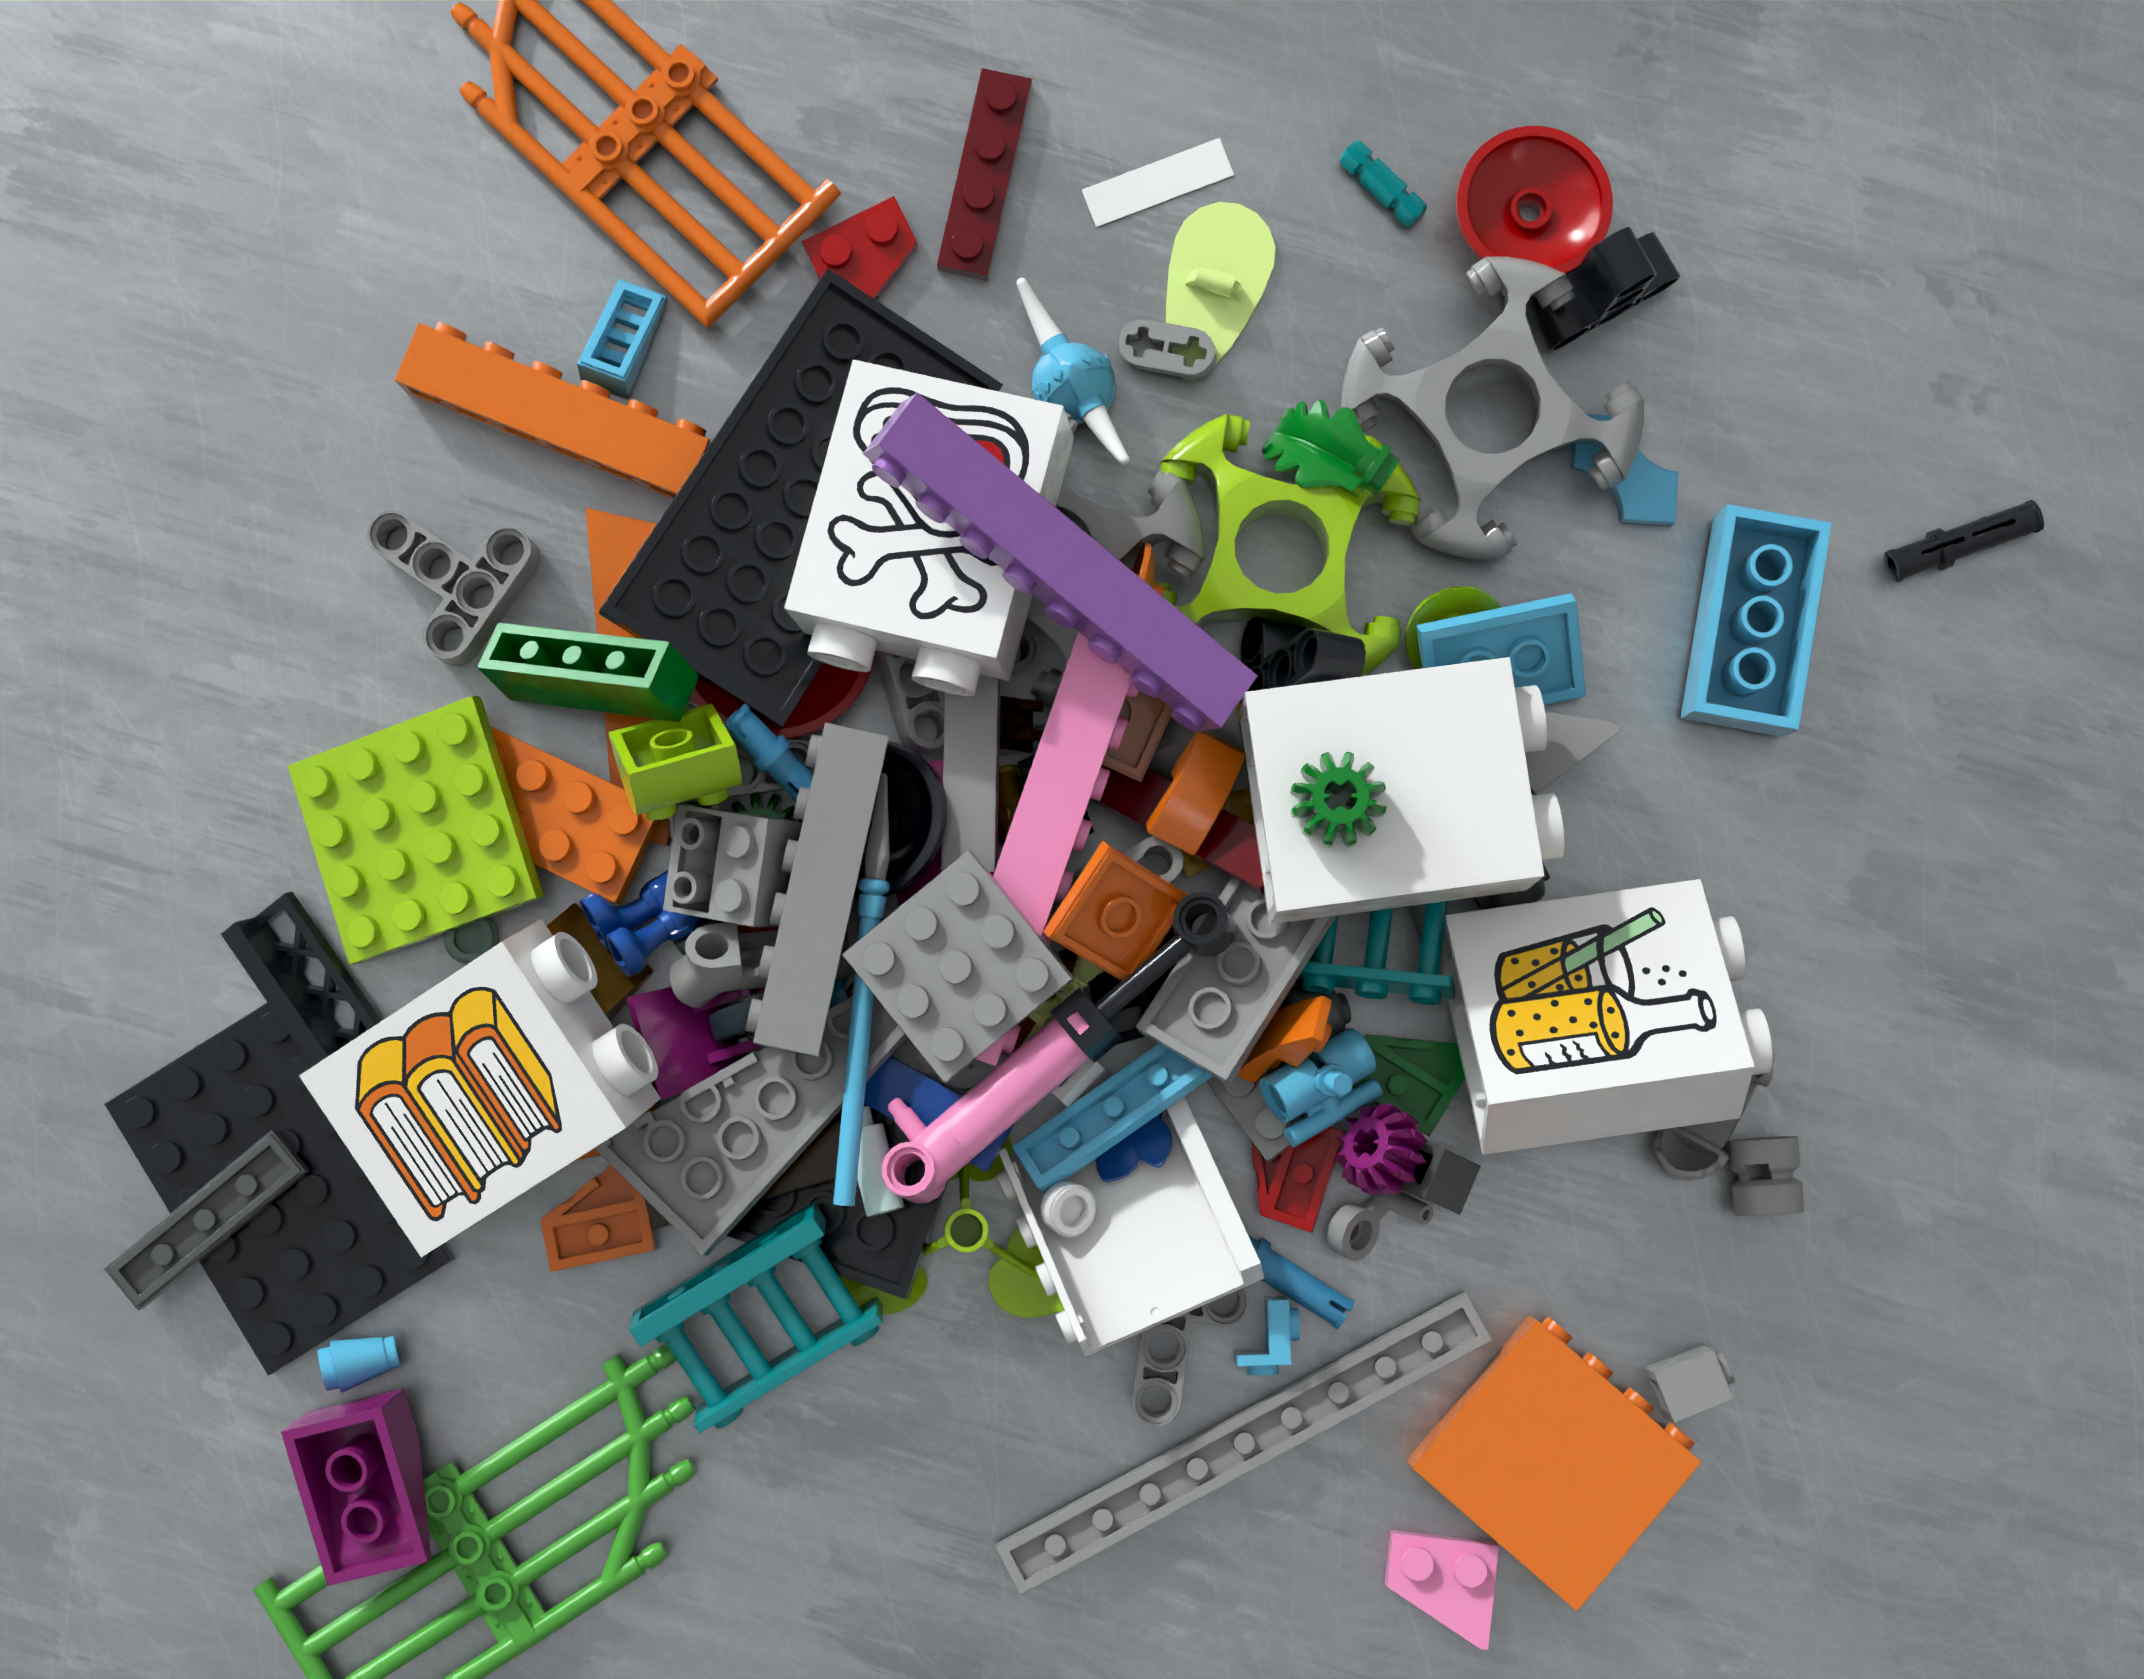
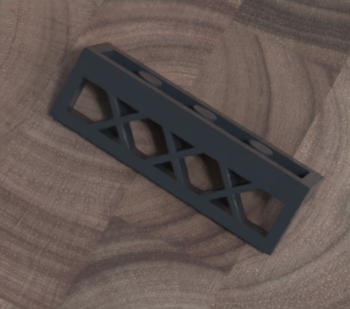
(287, 989)

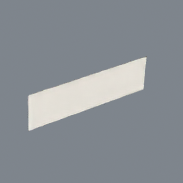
(1157, 182)

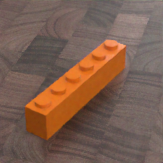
(550, 411)

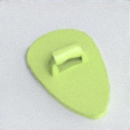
(1218, 274)

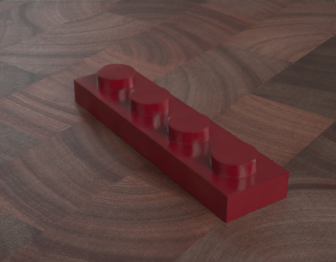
(984, 174)

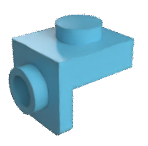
(1281, 1327)

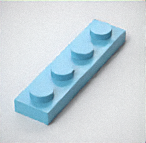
(1107, 1115)

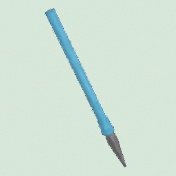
(871, 911)

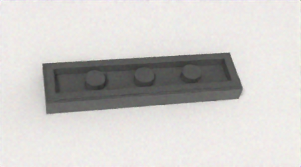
(206, 1219)

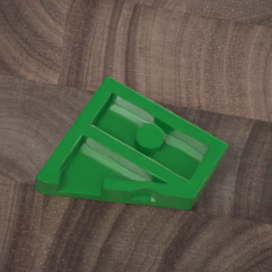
(1416, 1076)

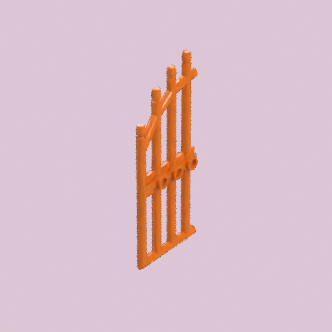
(628, 134)

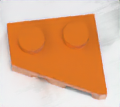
(598, 1224)

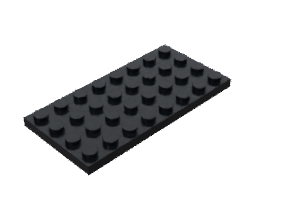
(732, 535)

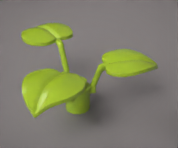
(1010, 1280)

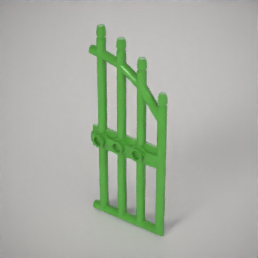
(479, 1557)

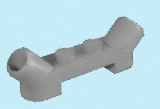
(728, 961)

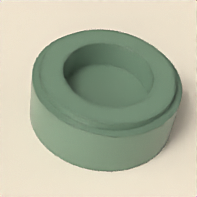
(471, 940)

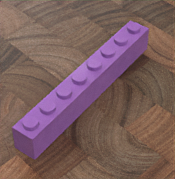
(1058, 564)

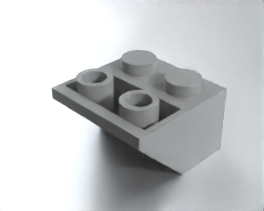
(727, 864)

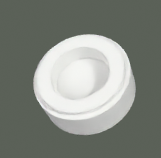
(1068, 1208)

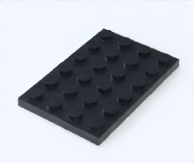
(322, 1246)

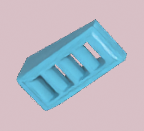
(612, 368)

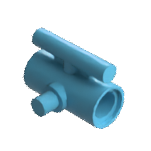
(1322, 1086)

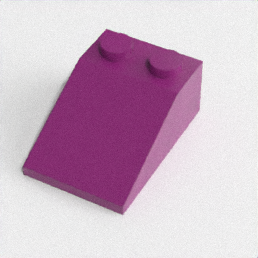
(361, 1485)

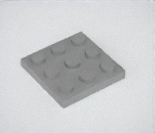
(958, 966)

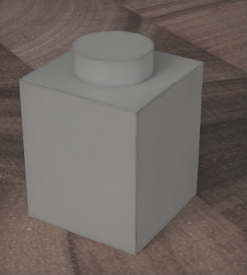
(1690, 1382)

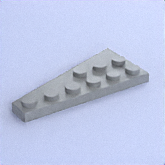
(740, 1129)

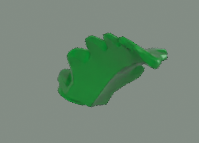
(1328, 450)

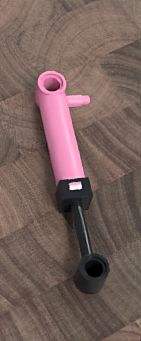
(1038, 1066)

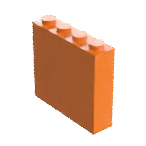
(1555, 1460)

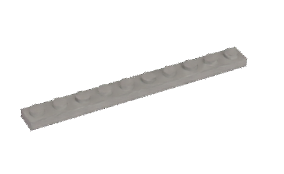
(1242, 1443)

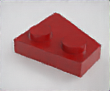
(1297, 1179)

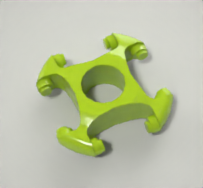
(1325, 510)

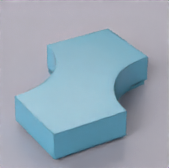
(1646, 493)

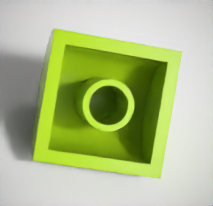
(676, 762)

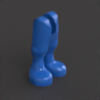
(617, 924)

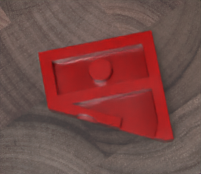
(864, 247)

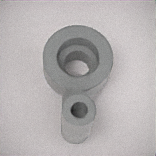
(1356, 1228)

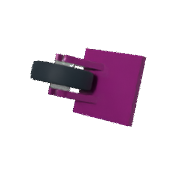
(690, 1040)

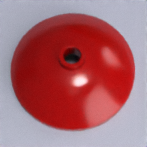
(1537, 171)

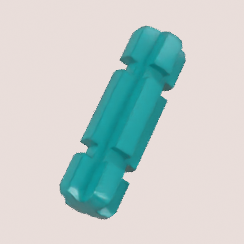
(1383, 183)

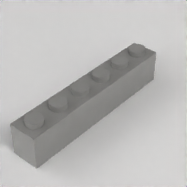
(820, 889)

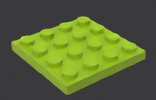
(415, 830)

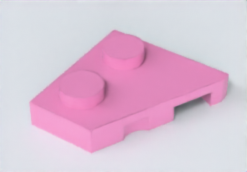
(1446, 1580)

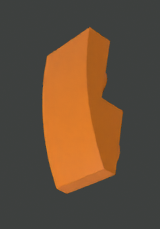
(1197, 793)
(1289, 1037)

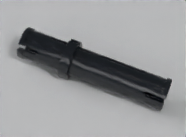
(1911, 559)

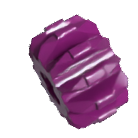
(1381, 1150)

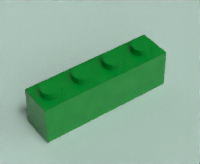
(589, 671)

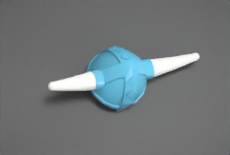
(1073, 376)

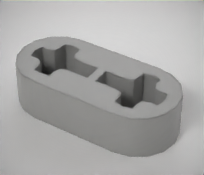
(1169, 336)

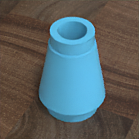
(356, 1361)

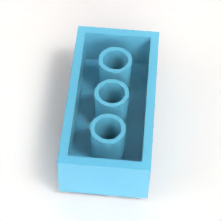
(1756, 620)

